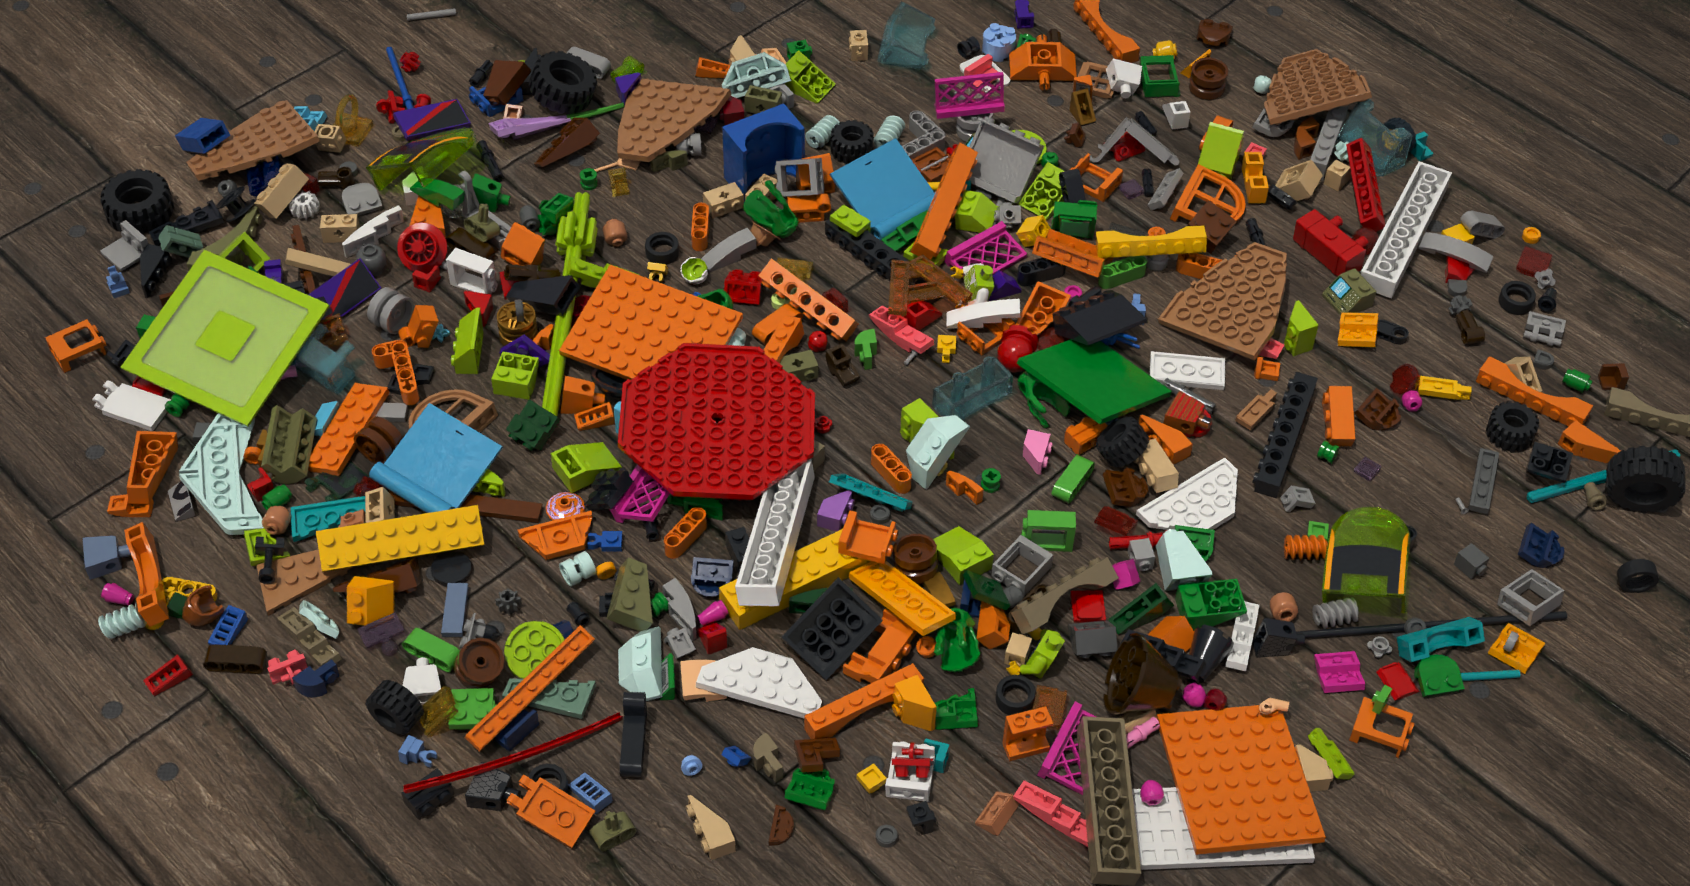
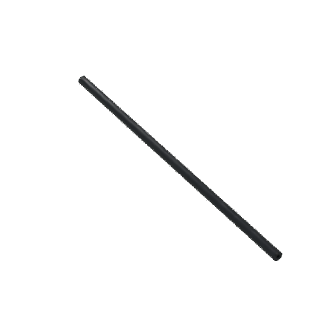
(1400, 627)

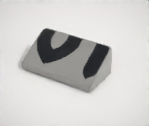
(181, 502)

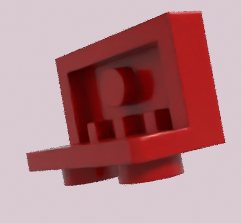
(1126, 147)

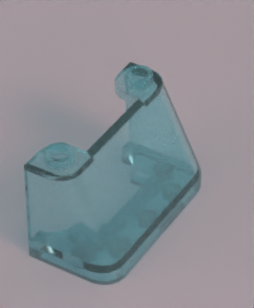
(906, 37)
(1387, 146)

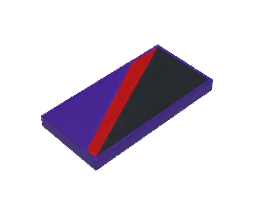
(431, 119)
(347, 288)

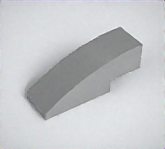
(730, 250)
(680, 606)

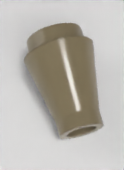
(1595, 498)

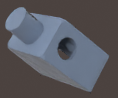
(103, 555)

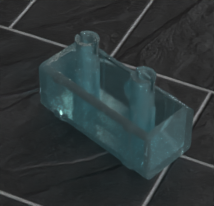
(324, 364)
(973, 389)

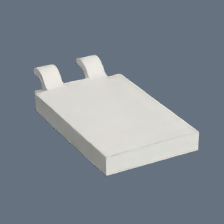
(132, 405)

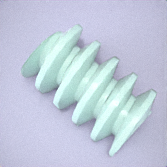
(890, 129)
(821, 132)
(121, 621)

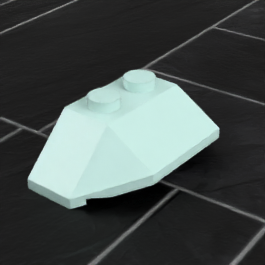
(756, 71)
(934, 446)
(641, 664)

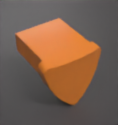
(1266, 369)

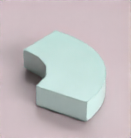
(319, 619)

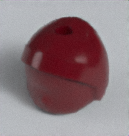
(1215, 700)

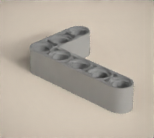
(927, 135)

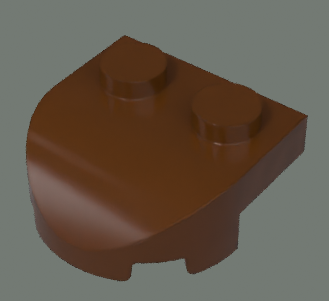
(1214, 33)
(1378, 411)
(1125, 487)

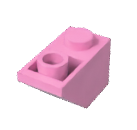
(1036, 448)

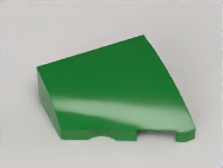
(957, 712)

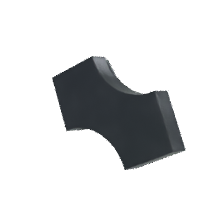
(422, 373)

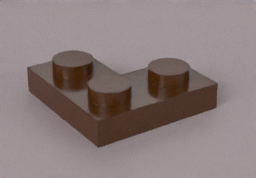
(811, 751)

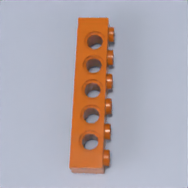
(774, 271)

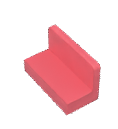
(981, 66)

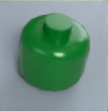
(1050, 157)

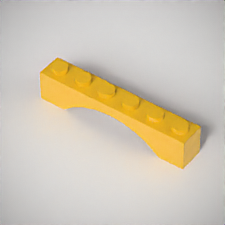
(1116, 244)

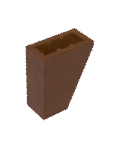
(505, 81)

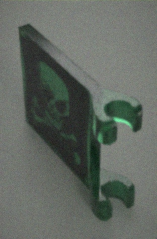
(339, 486)

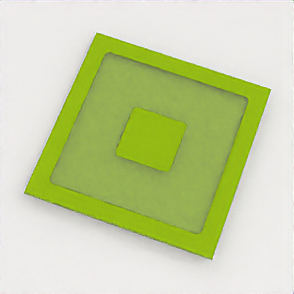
(225, 337)

